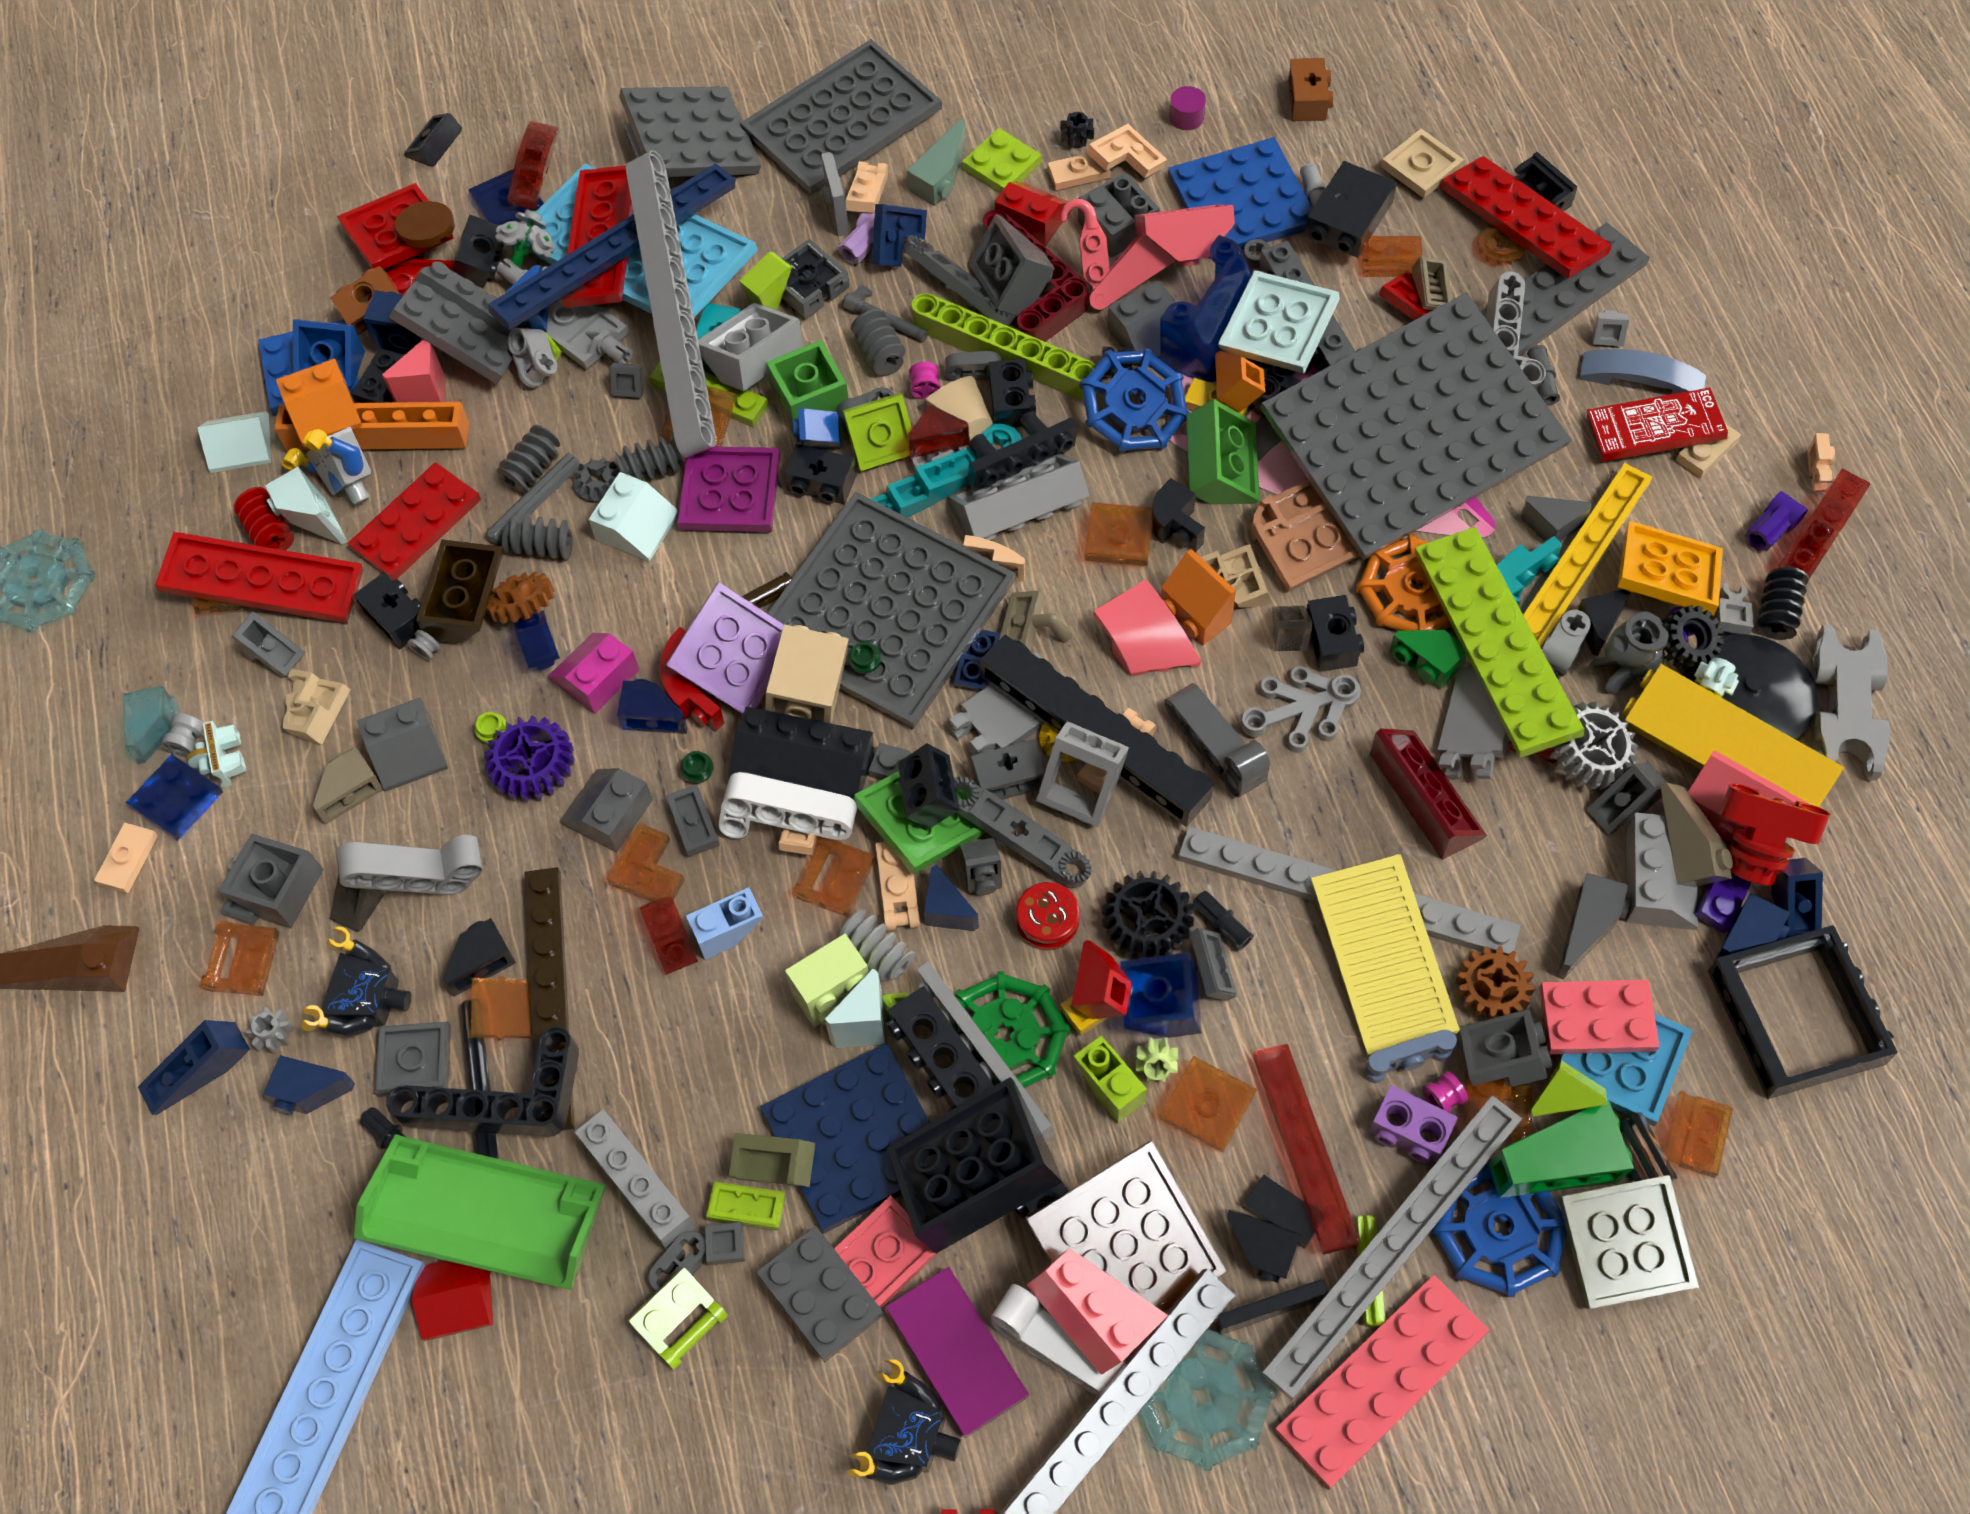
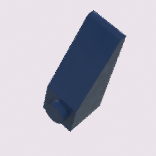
(196, 1062)

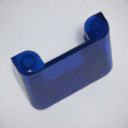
(1193, 332)

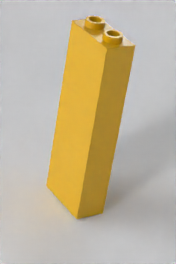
(1697, 722)

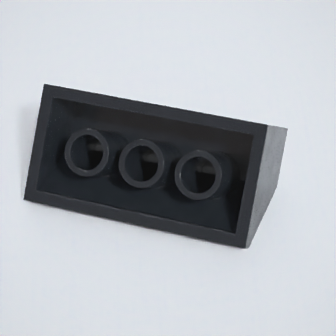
(802, 751)

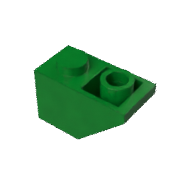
(1429, 653)

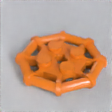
(1398, 589)

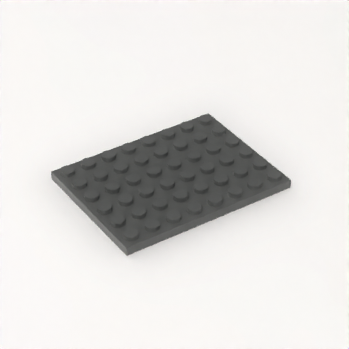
(1414, 425)

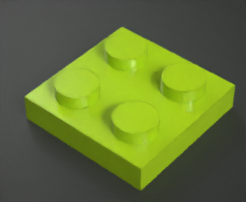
(1001, 160)
(878, 431)

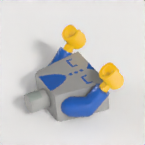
(335, 460)

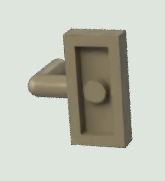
(1025, 616)

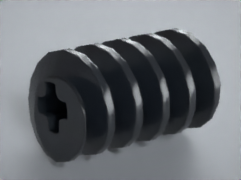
(1782, 603)

